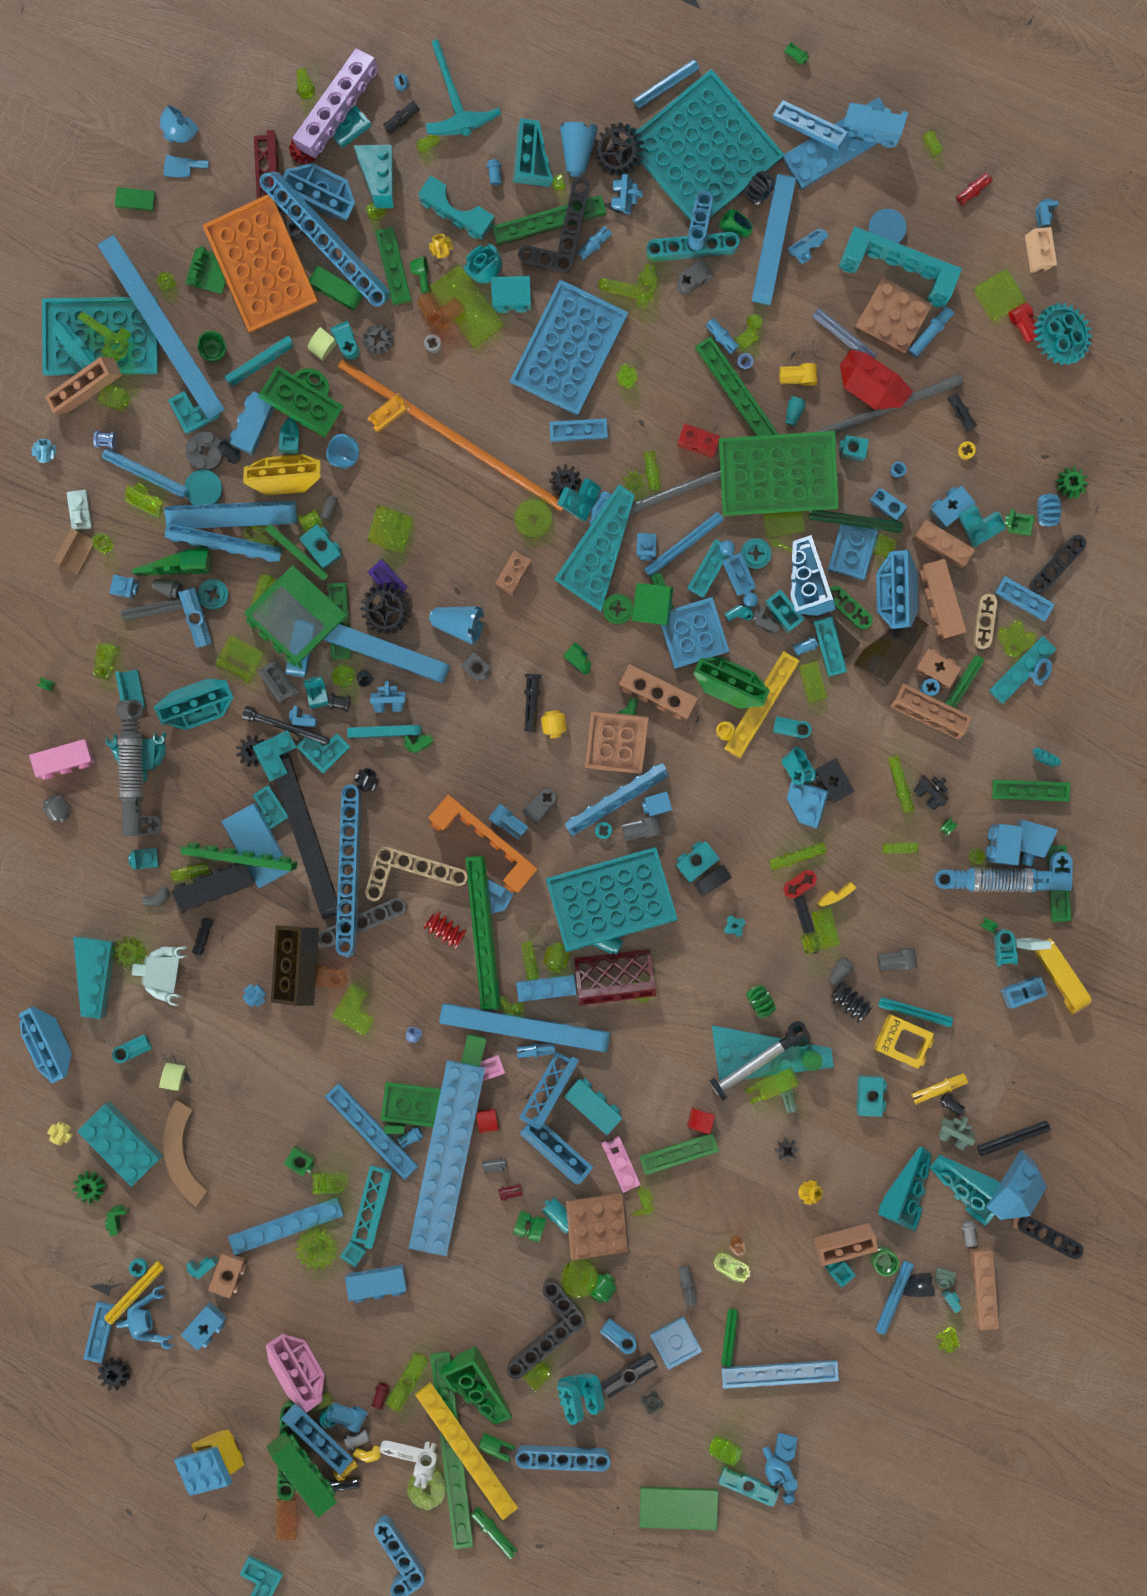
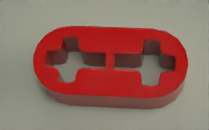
(802, 887)

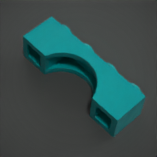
(475, 221)

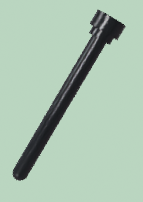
(250, 714)

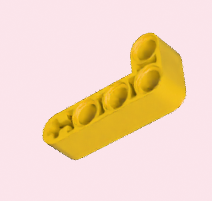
(1061, 973)

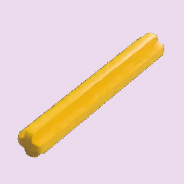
(134, 1293)

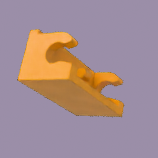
(388, 412)

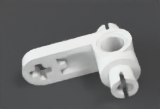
(416, 1455)

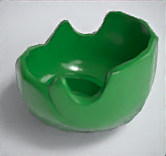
(211, 346)

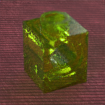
(114, 397)

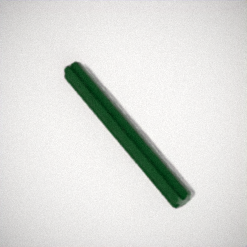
(855, 520)

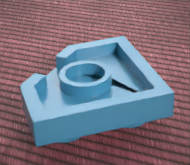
(807, 803)

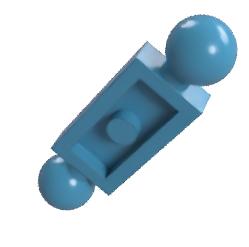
(739, 574)

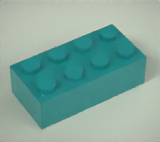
(120, 1143)

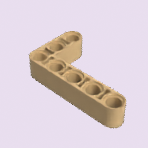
(411, 867)

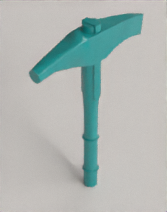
(463, 121)

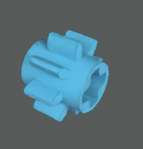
(43, 450)

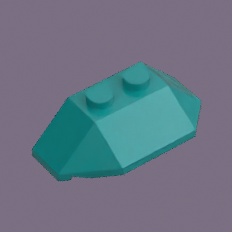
(195, 704)

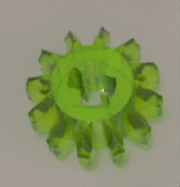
(131, 945)
(725, 1450)

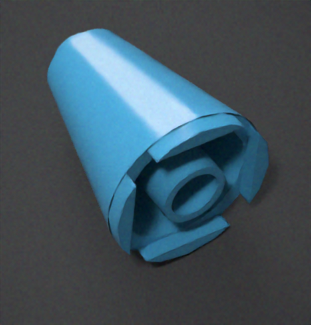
(577, 146)
(459, 621)

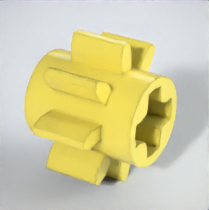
(60, 1133)

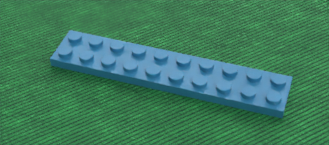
(446, 1157)

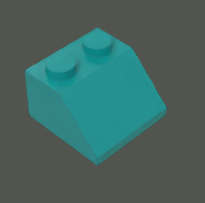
(511, 293)

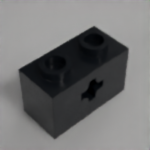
(842, 785)

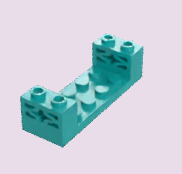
(943, 273)

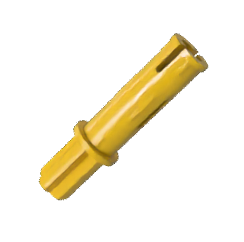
(940, 1088)

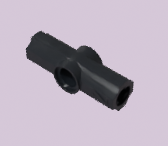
(639, 1367)

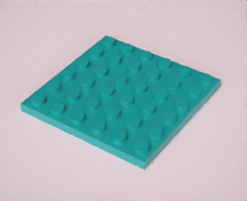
(705, 145)

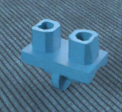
(629, 194)
(389, 696)

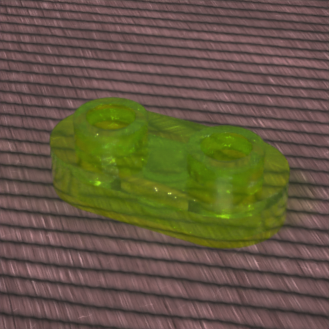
(731, 1266)

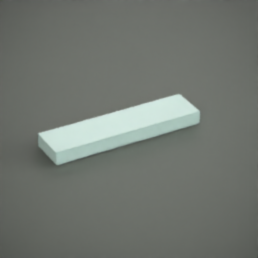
(1032, 944)

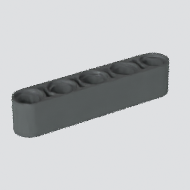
(370, 915)

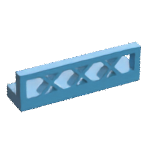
(557, 1089)

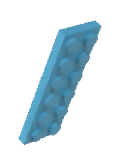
(815, 159)

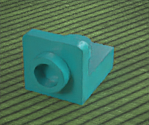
(144, 858)
(205, 1265)
(840, 1272)

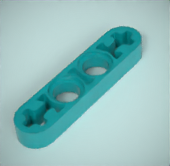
(384, 731)

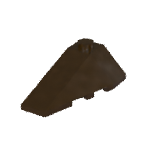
(887, 654)

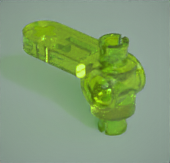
(645, 278)
(111, 337)

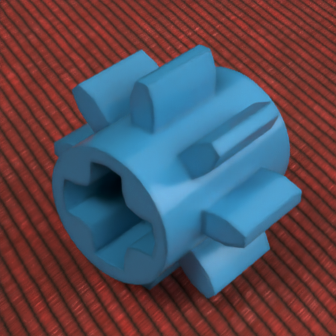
(254, 995)

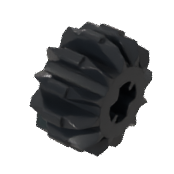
(759, 187)
(562, 474)
(244, 750)
(111, 1379)

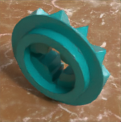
(762, 547)
(204, 597)
(1046, 757)

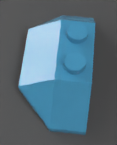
(322, 190)
(897, 589)
(45, 1043)
(1018, 1190)

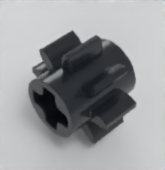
(366, 780)
(786, 1144)

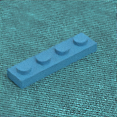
(810, 125)

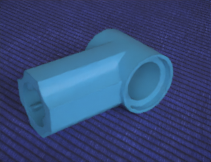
(504, 819)
(617, 1335)
(351, 1418)

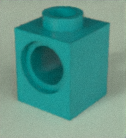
(860, 443)

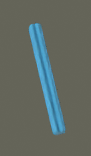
(145, 473)
(683, 544)

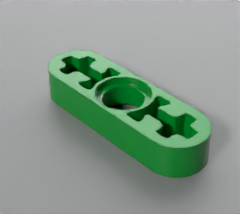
(863, 613)

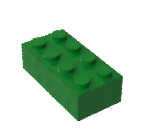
(301, 1474)

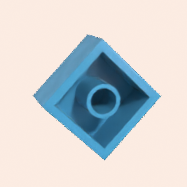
(1004, 844)

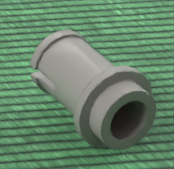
(969, 1233)
(356, 1440)

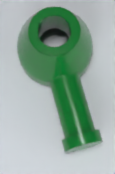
(420, 267)

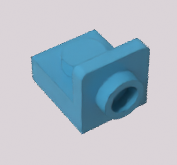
(1043, 212)
(646, 546)
(124, 586)
(304, 721)

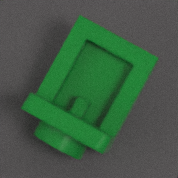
(1019, 523)
(112, 1222)

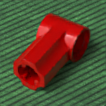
(1023, 318)

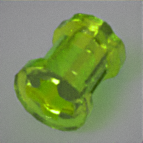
(746, 338)
(309, 519)
(102, 548)

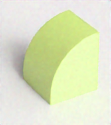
(321, 344)
(172, 1076)

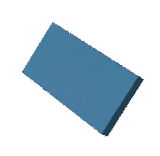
(251, 833)

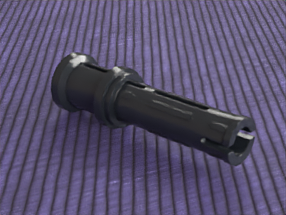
(532, 692)

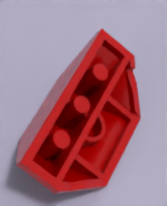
(873, 381)

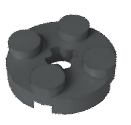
(194, 447)

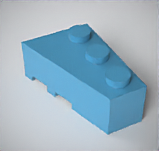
(874, 125)

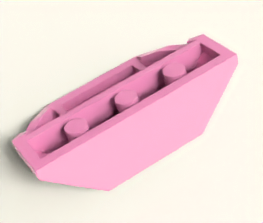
(296, 1370)

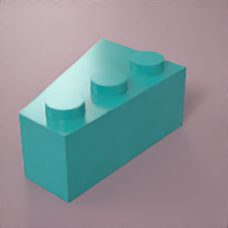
(378, 172)

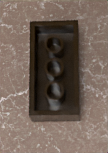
(294, 965)

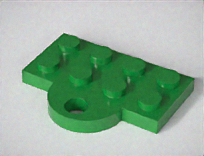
(302, 399)

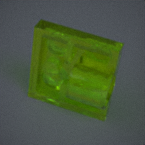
(390, 529)

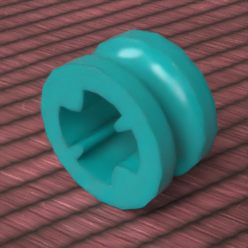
(609, 831)
(142, 1262)

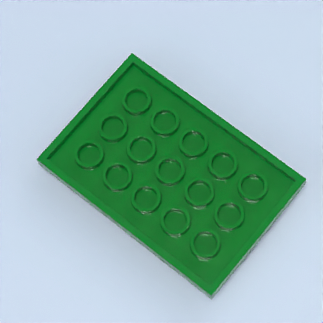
(778, 473)

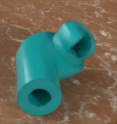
(740, 612)

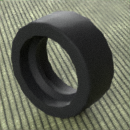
(712, 880)

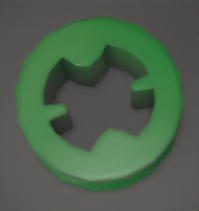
(46, 684)
(948, 826)
(989, 925)

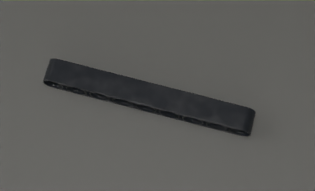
(307, 840)

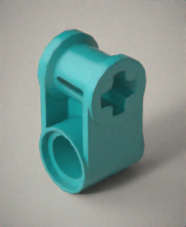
(345, 338)
(797, 766)
(1005, 949)

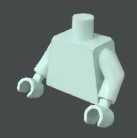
(160, 972)

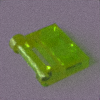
(242, 652)

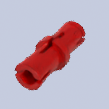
(974, 189)

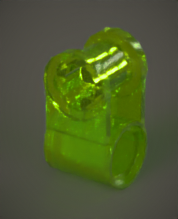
(324, 1182)

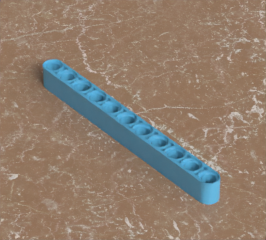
(161, 327)

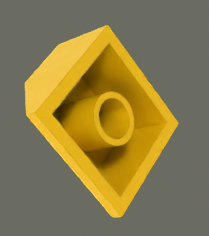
(227, 1448)

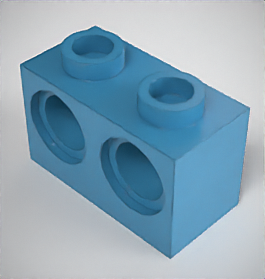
(1024, 992)

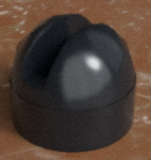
(364, 678)

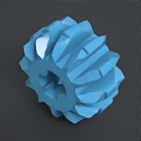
(1049, 510)

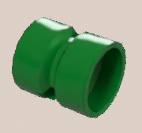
(536, 1227)
(884, 1261)

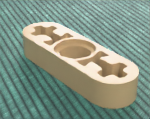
(987, 636)

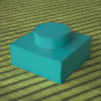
(952, 1299)

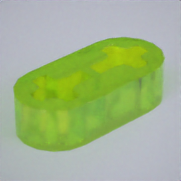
(256, 538)
(900, 848)

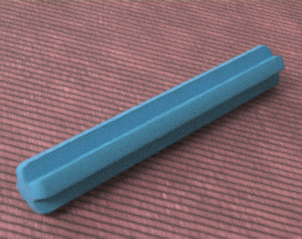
(666, 84)
(894, 1297)

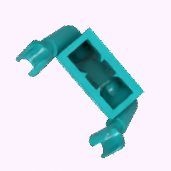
(153, 752)

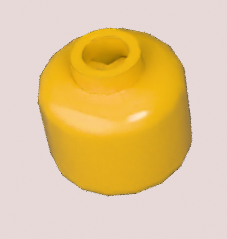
(554, 723)

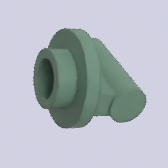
(944, 1278)

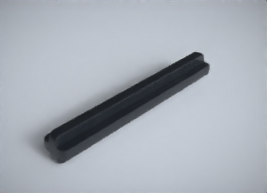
(1013, 1138)

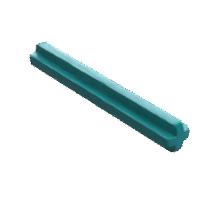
(915, 1012)

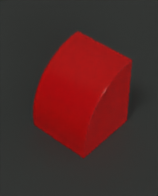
(487, 1120)
(701, 1120)

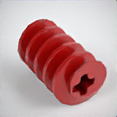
(445, 930)

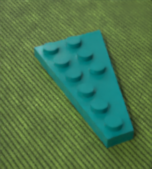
(593, 560)
(738, 1047)

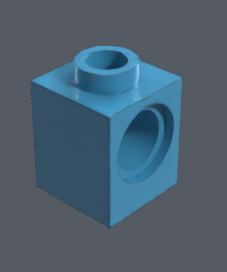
(656, 804)

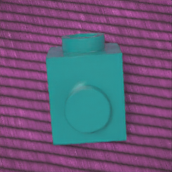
(316, 692)

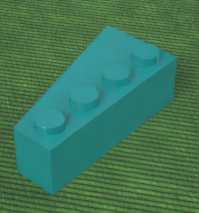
(94, 973)

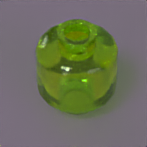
(556, 957)

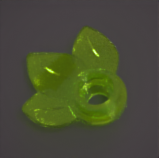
(1016, 636)

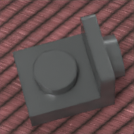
(764, 624)

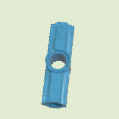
(192, 605)

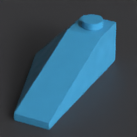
(809, 585)

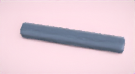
(841, 332)

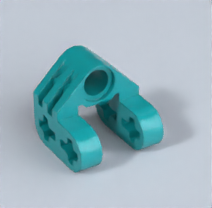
(570, 1393)

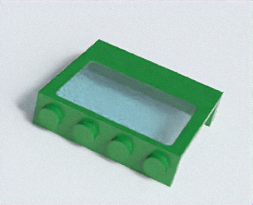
(294, 616)

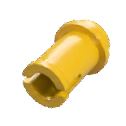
(349, 1468)

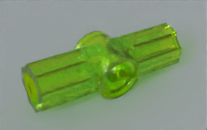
(413, 1372)

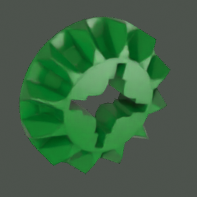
(611, 602)

